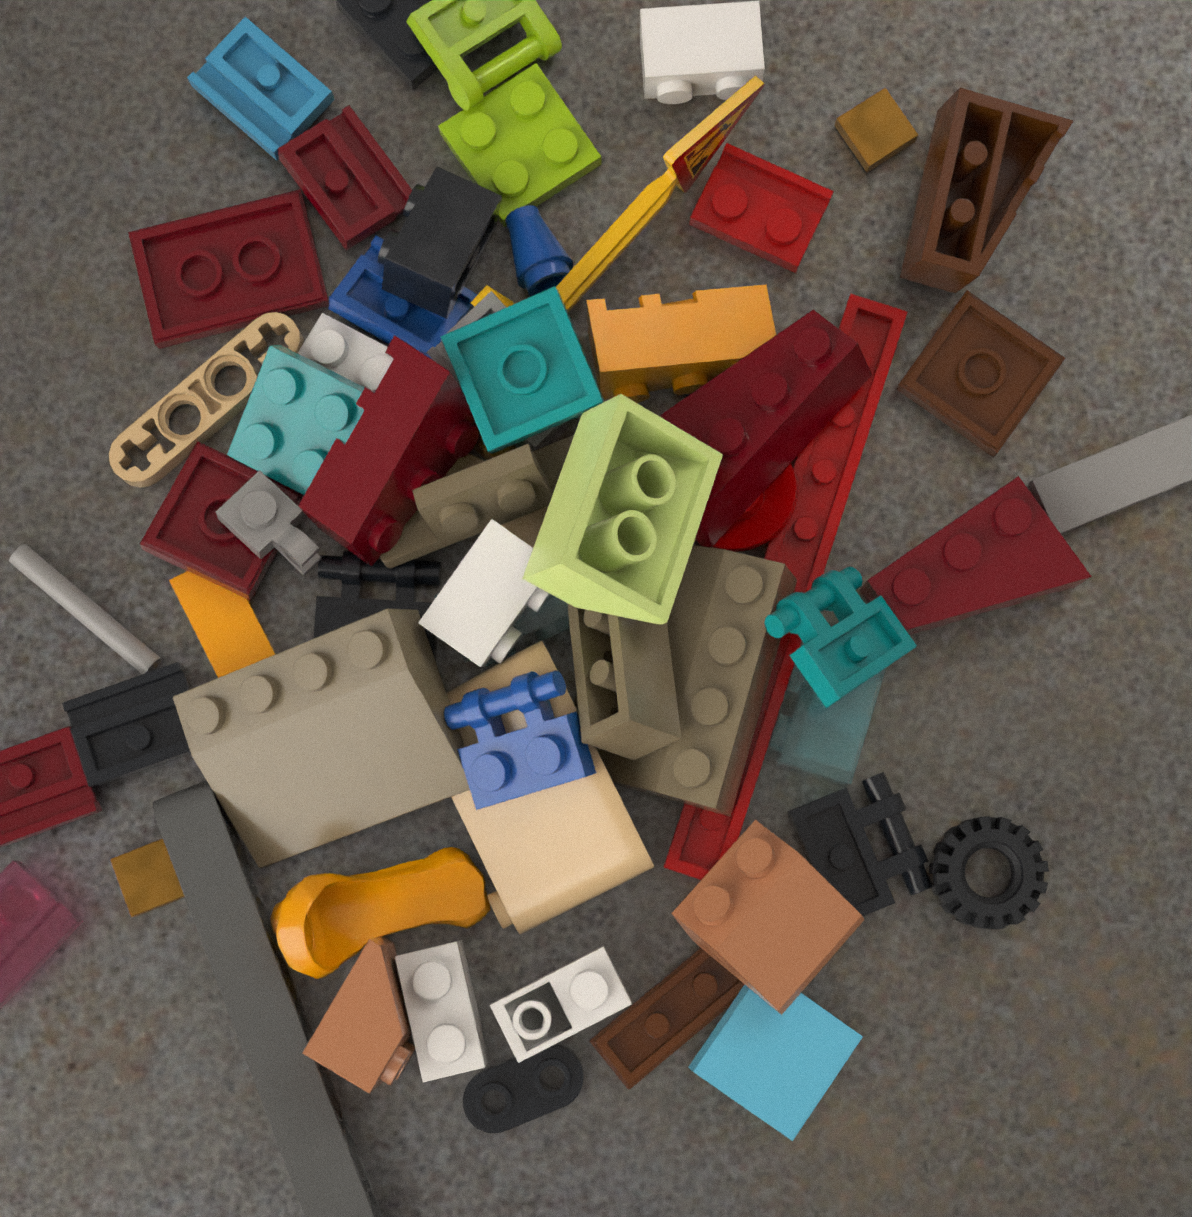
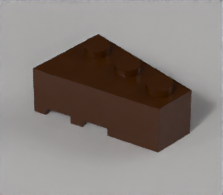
(972, 184)

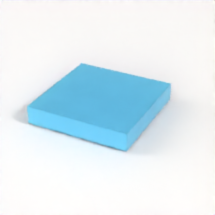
(774, 1060)

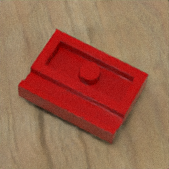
(761, 207)

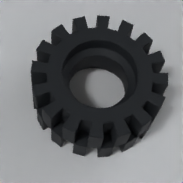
(1025, 864)

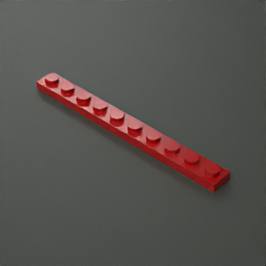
(824, 481)

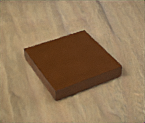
(980, 373)

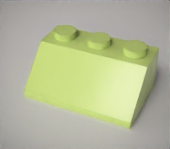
(623, 513)

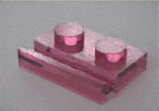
(30, 927)

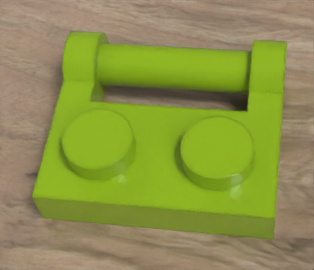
(460, 26)

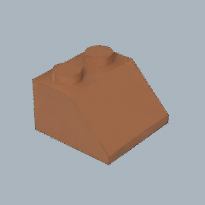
(767, 916)
(366, 1023)

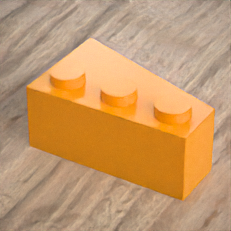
(677, 341)

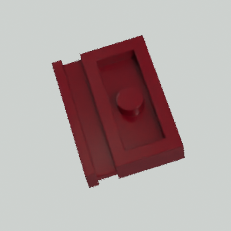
(346, 177)
(42, 787)

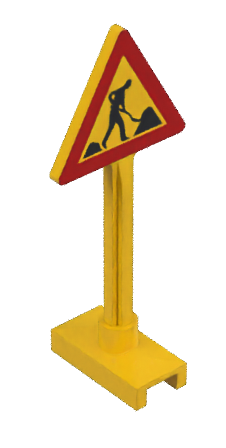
(684, 165)

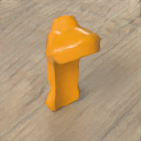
(335, 915)

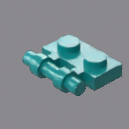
(852, 650)

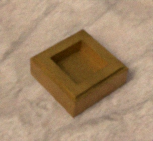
(876, 130)
(147, 878)

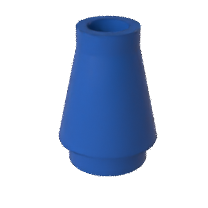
(536, 251)

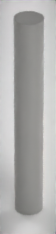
(84, 609)

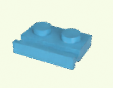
(261, 87)

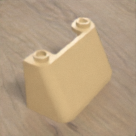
(554, 843)

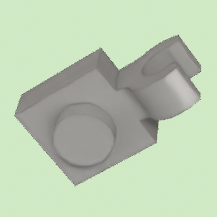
(267, 520)

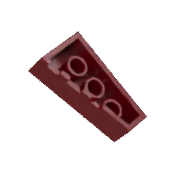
(768, 412)

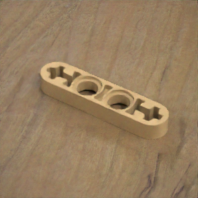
(199, 391)

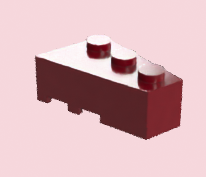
(403, 440)

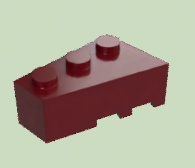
(979, 563)

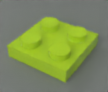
(521, 142)

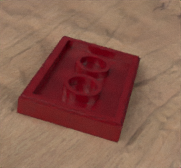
(228, 268)

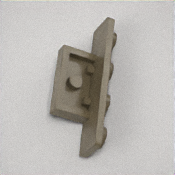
(470, 498)

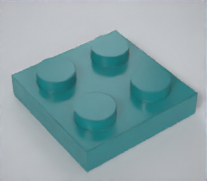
(522, 370)
(294, 418)

